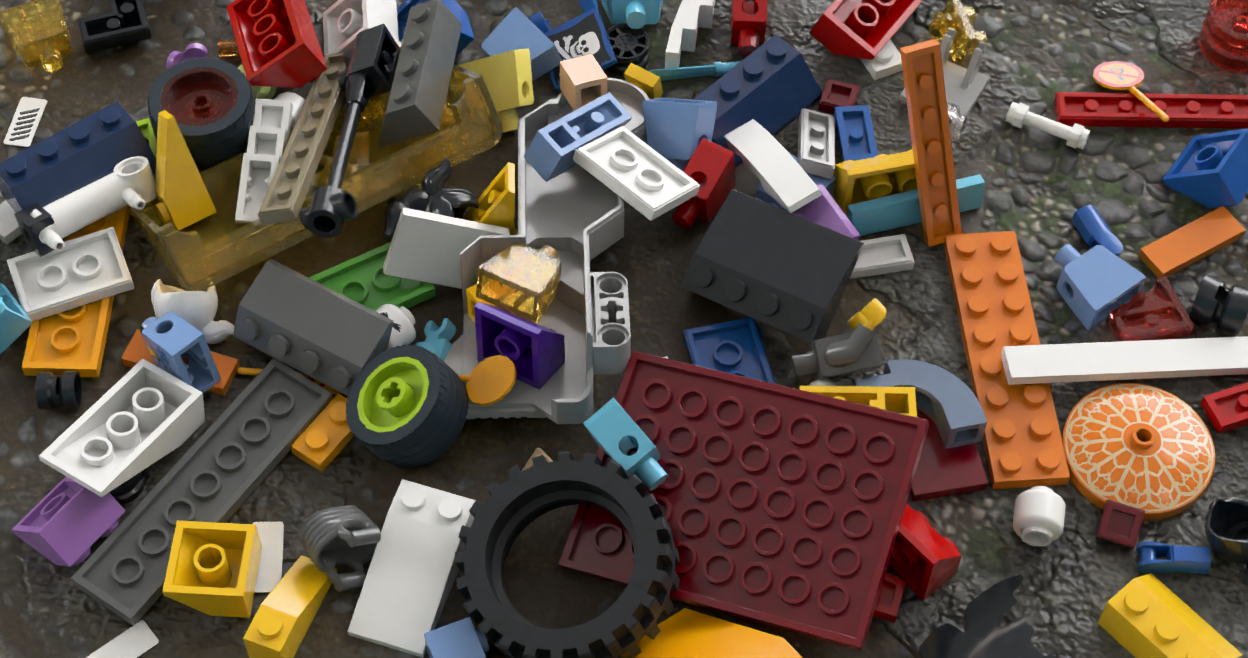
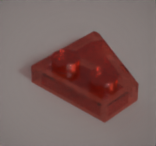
(1151, 316)

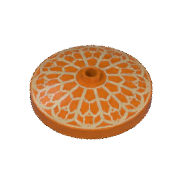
(1138, 449)

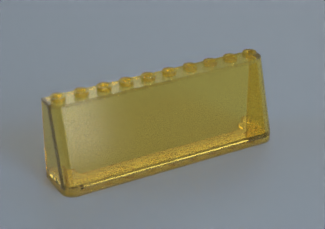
(222, 248)

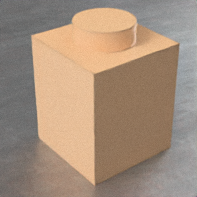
(582, 80)

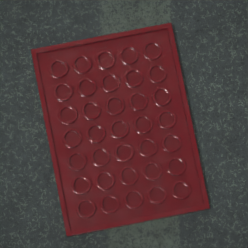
(770, 495)

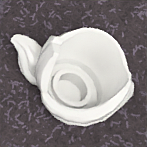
(194, 307)

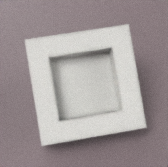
(885, 62)

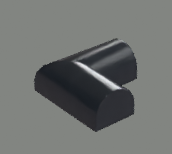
(122, 26)

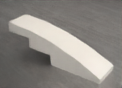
(685, 28)
(264, 151)
(772, 166)

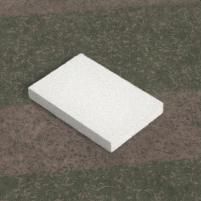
(636, 172)
(430, 245)
(68, 278)

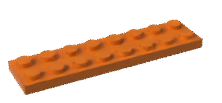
(994, 312)

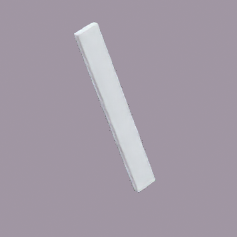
(1125, 360)

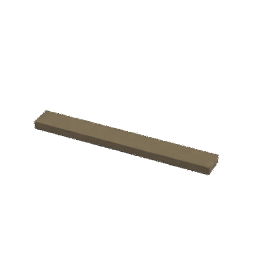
(305, 146)

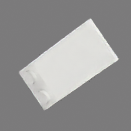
(127, 429)
(411, 568)

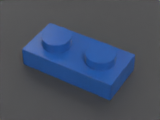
(855, 132)

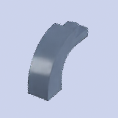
(939, 396)

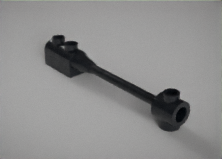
(368, 74)

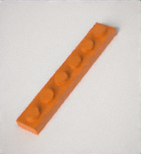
(931, 140)

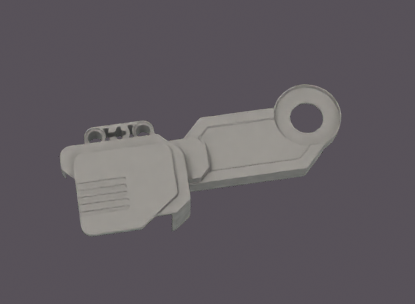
(590, 308)

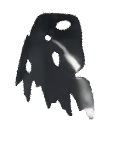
(982, 634)

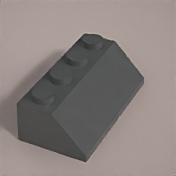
(421, 73)
(310, 326)

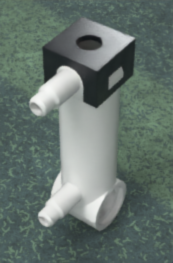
(45, 226)

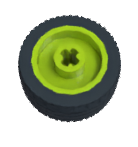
(407, 406)

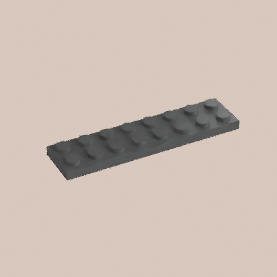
(202, 487)

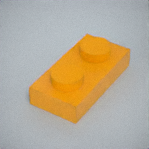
(324, 436)

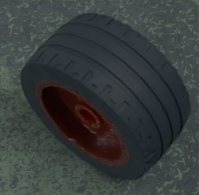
(210, 107)

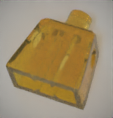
(38, 33)
(521, 280)

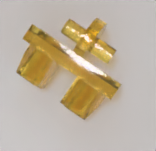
(961, 19)

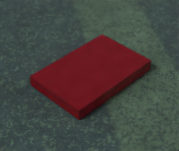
(946, 471)

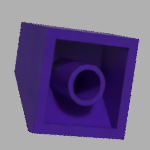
(530, 346)

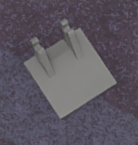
(961, 84)

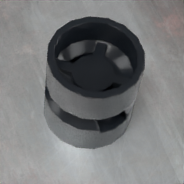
(1220, 304)

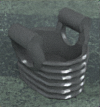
(340, 537)

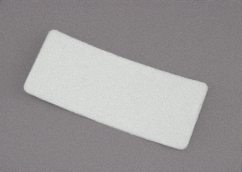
(271, 557)

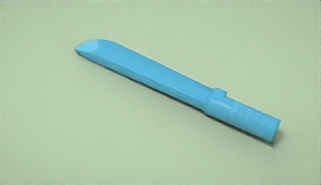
(717, 69)

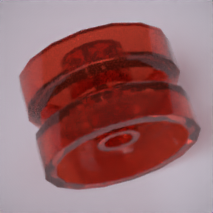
(1225, 34)

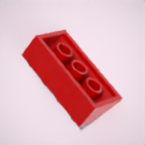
(861, 26)
(276, 42)
(922, 554)

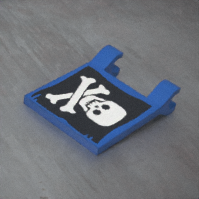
(578, 38)

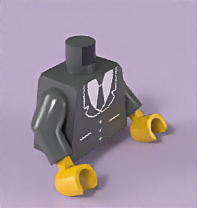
(845, 353)

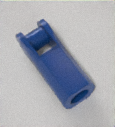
(1095, 230)
(1177, 558)

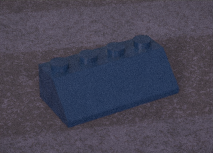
(764, 87)
(72, 158)

